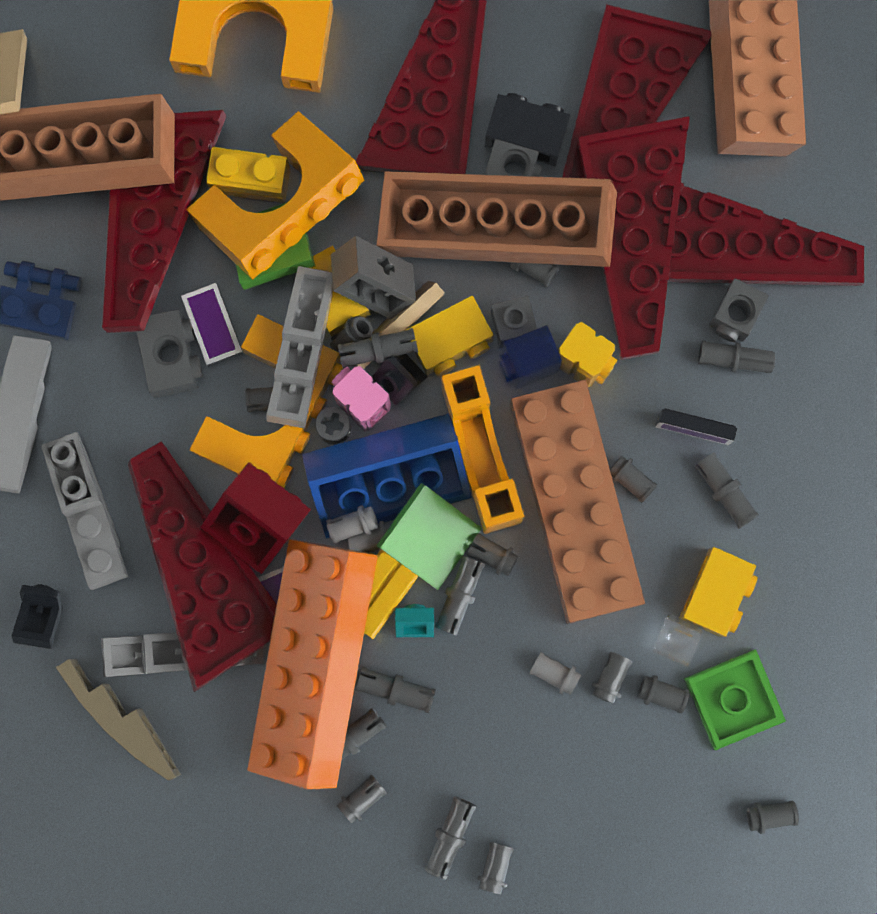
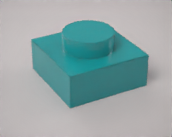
(414, 621)

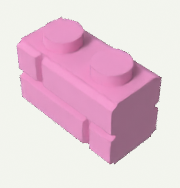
(360, 397)

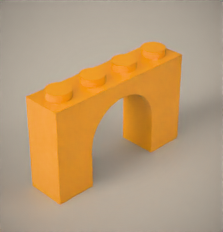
(306, 41)
(260, 238)
(471, 418)
(276, 450)

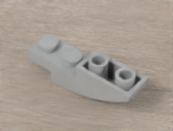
(85, 510)

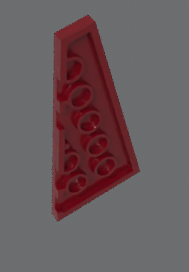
(633, 74)
(433, 96)
(647, 174)
(149, 223)
(732, 240)
(211, 592)

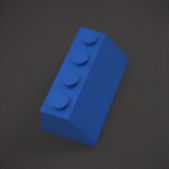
(387, 470)

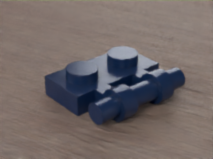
(38, 312)

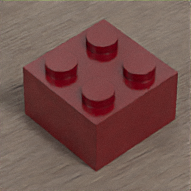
(255, 517)

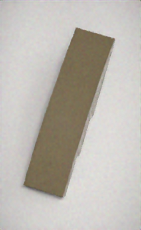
(130, 730)

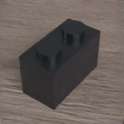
(528, 126)

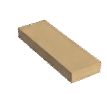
(12, 64)
(425, 299)

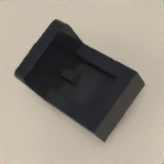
(399, 377)
(37, 616)

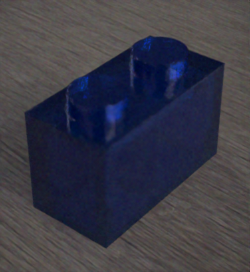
(529, 358)

